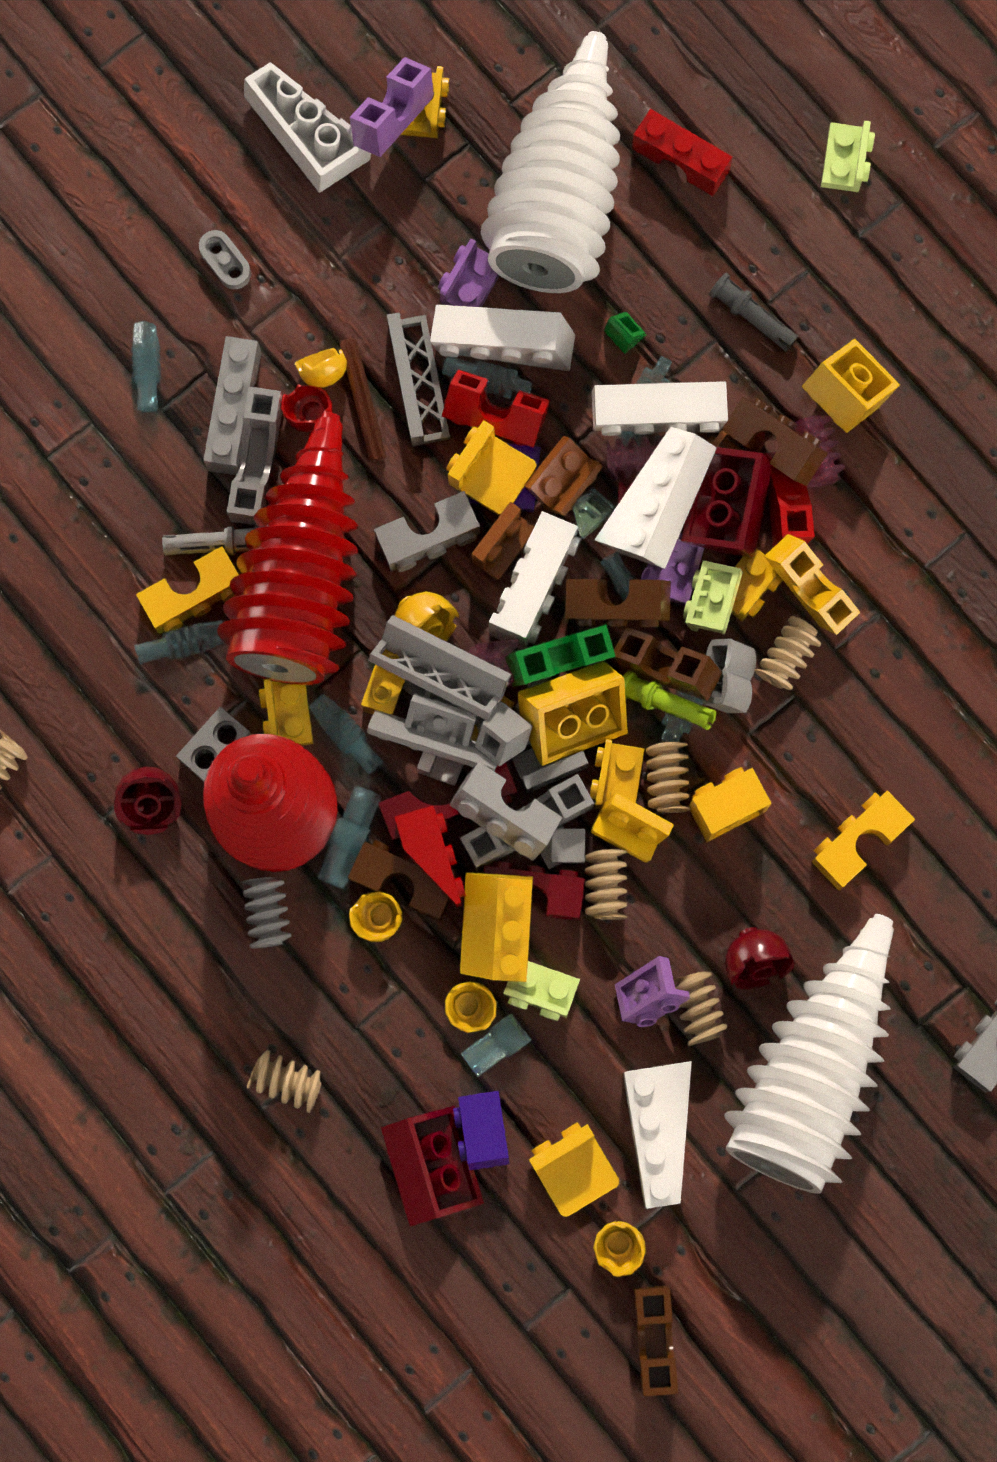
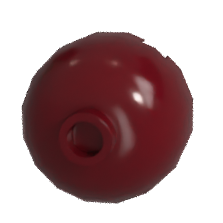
(147, 800)
(757, 956)

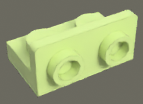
(846, 156)
(713, 597)
(544, 990)

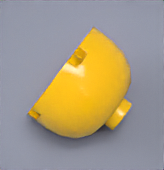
(430, 613)

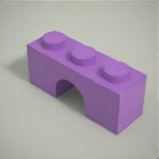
(380, 124)

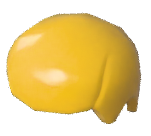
(322, 368)
(375, 916)
(470, 1007)
(619, 1248)

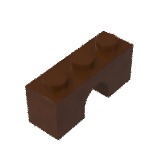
(796, 453)
(646, 602)
(682, 671)
(377, 865)
(655, 1341)

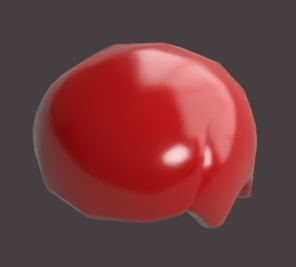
(304, 406)

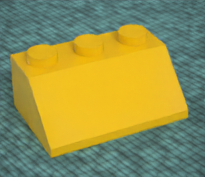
(575, 711)
(496, 926)

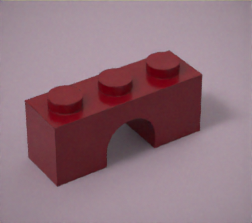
(562, 891)

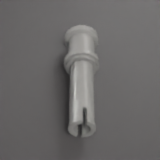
(231, 539)

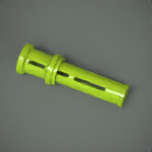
(653, 696)

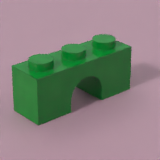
(560, 655)

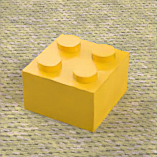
(850, 385)
(728, 804)

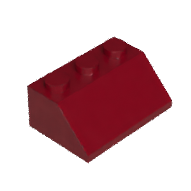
(730, 503)
(430, 1166)

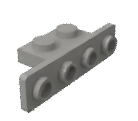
(432, 729)

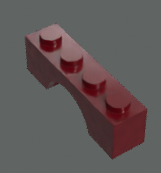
(408, 802)

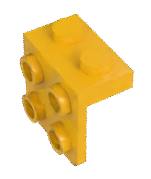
(489, 469)
(574, 1169)

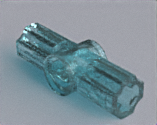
(349, 837)

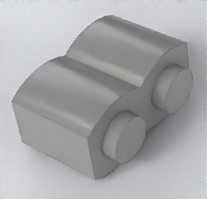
(737, 665)

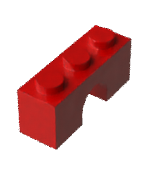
(701, 161)
(469, 406)

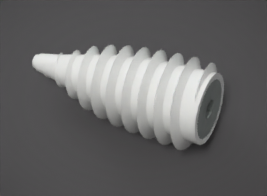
(558, 181)
(816, 1071)

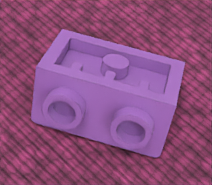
(470, 278)
(679, 570)
(649, 993)

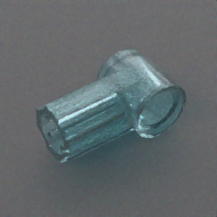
(501, 1042)

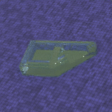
(591, 512)

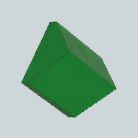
(624, 331)

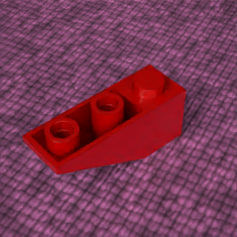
(789, 507)
(424, 845)

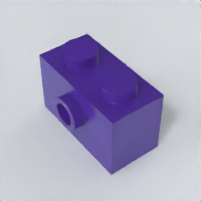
(482, 1129)

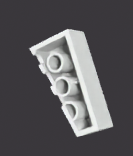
(304, 127)
(504, 335)
(659, 406)
(659, 499)
(534, 581)
(659, 1122)

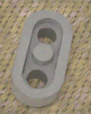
(226, 260)

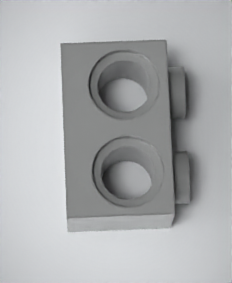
(208, 741)

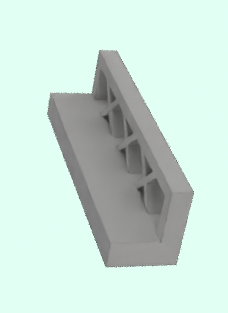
(405, 376)
(444, 664)

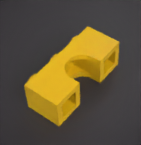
(802, 574)
(169, 608)
(882, 818)

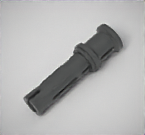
(742, 303)

